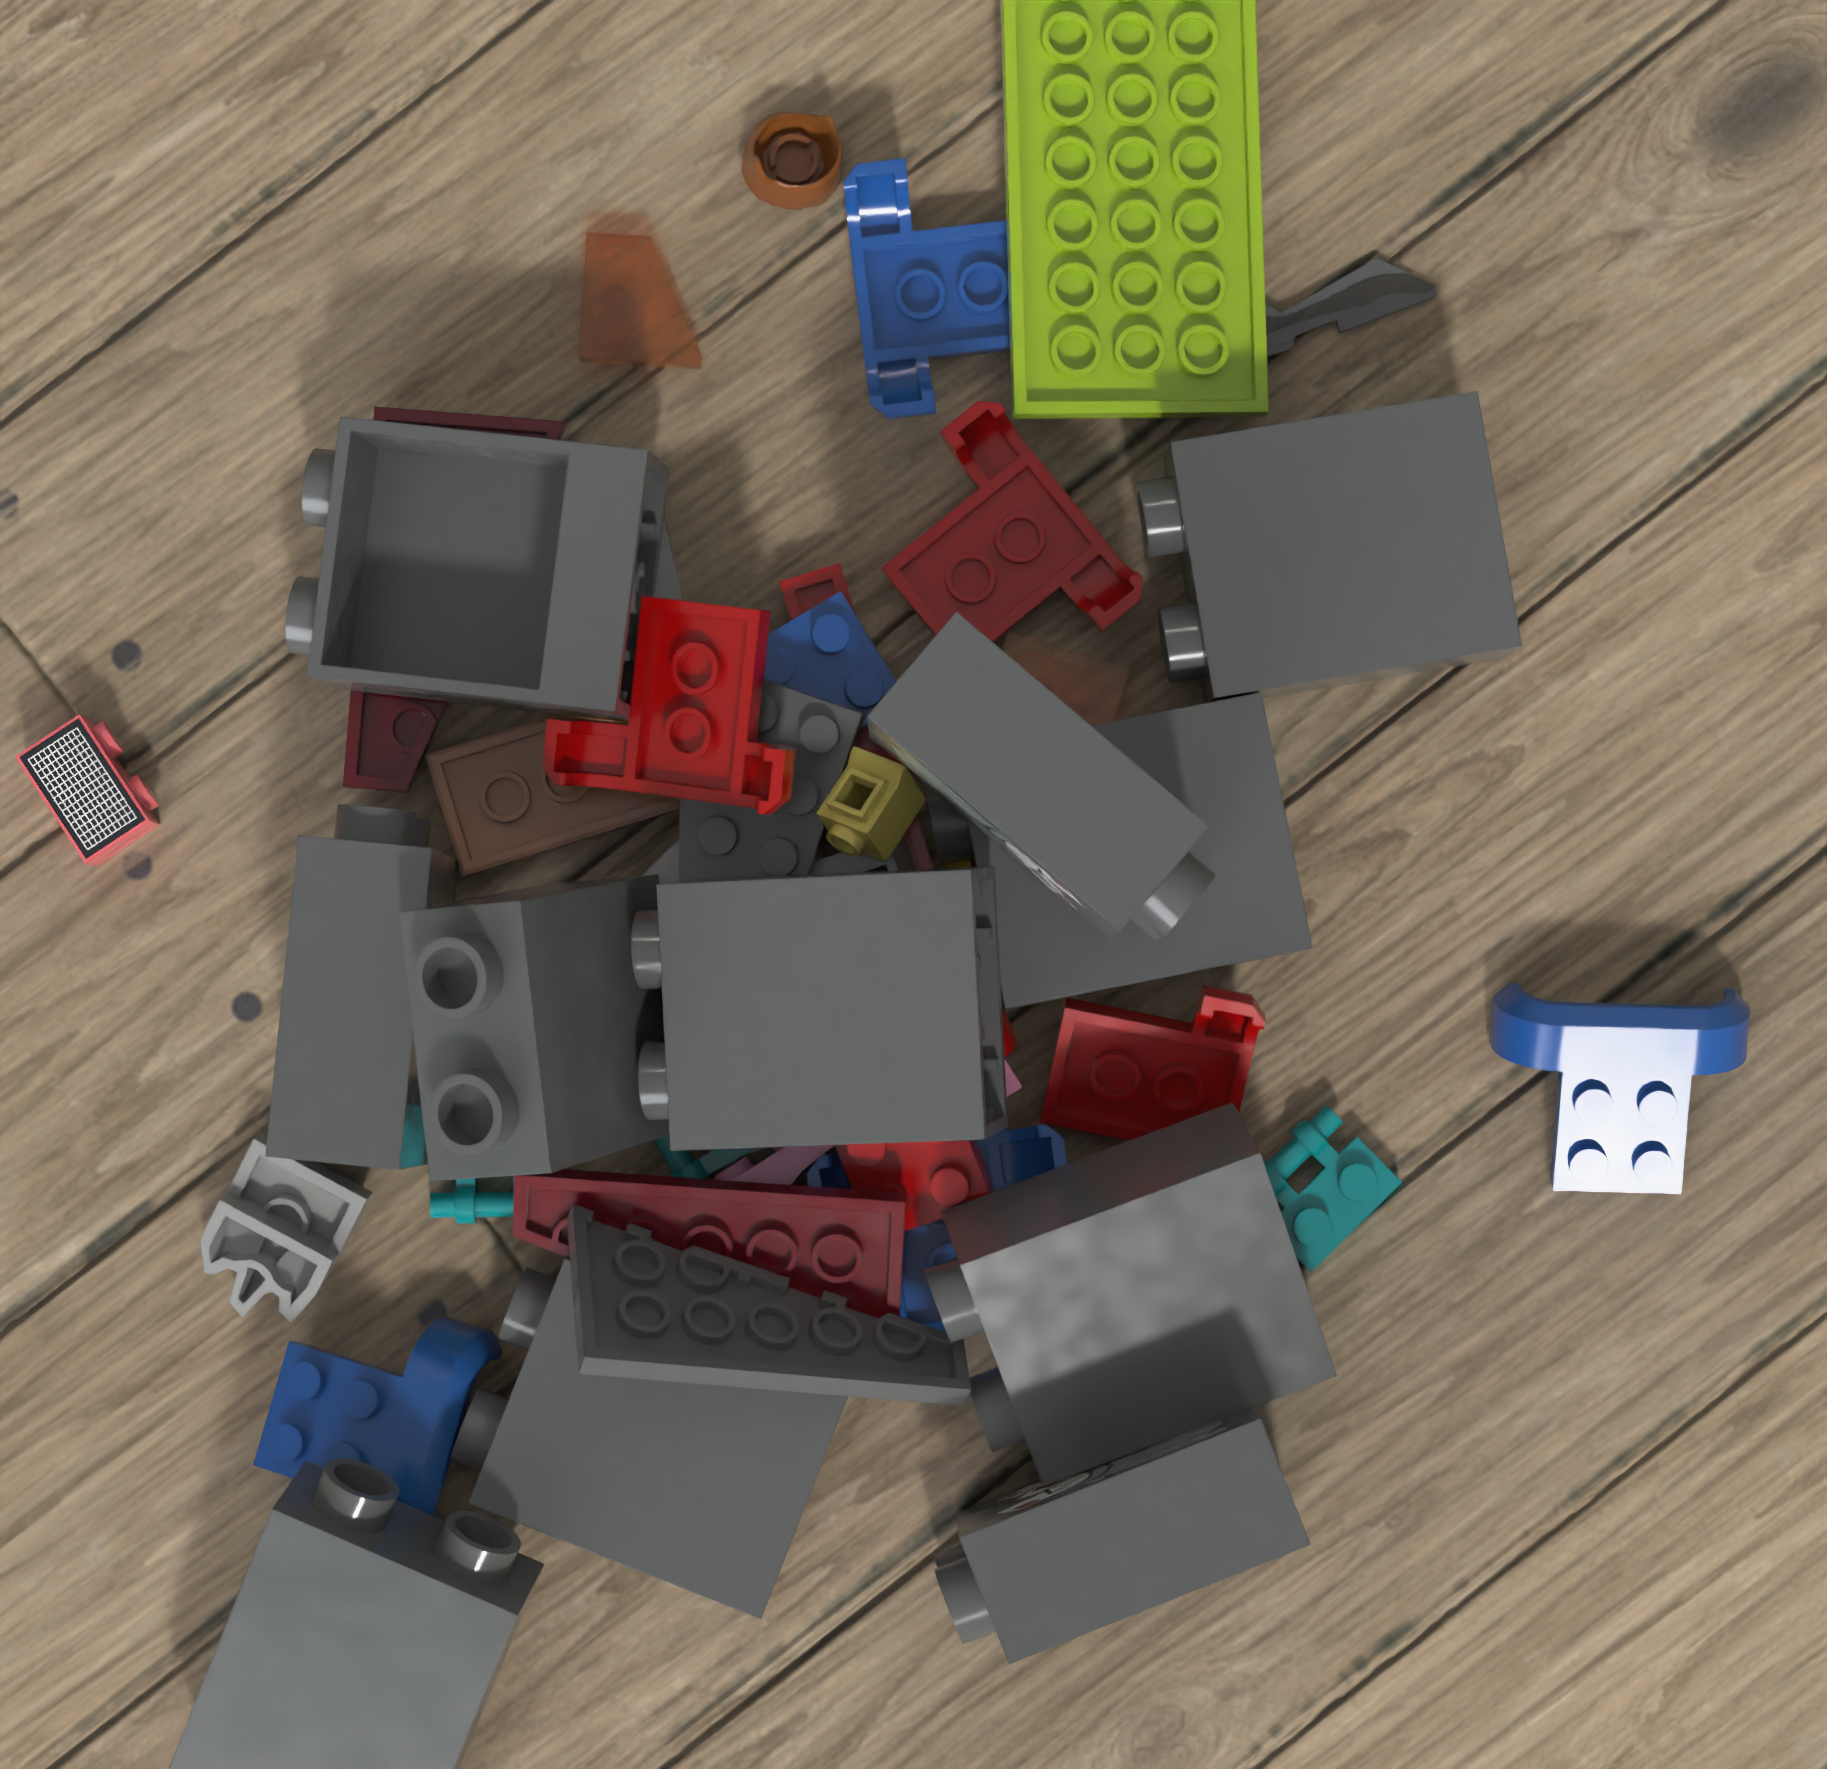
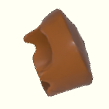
(793, 160)

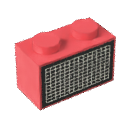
(90, 789)

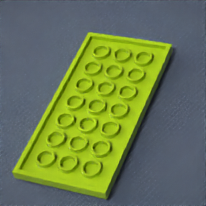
(1134, 209)

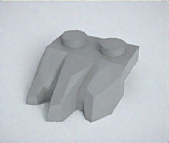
(281, 1229)

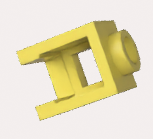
(870, 806)

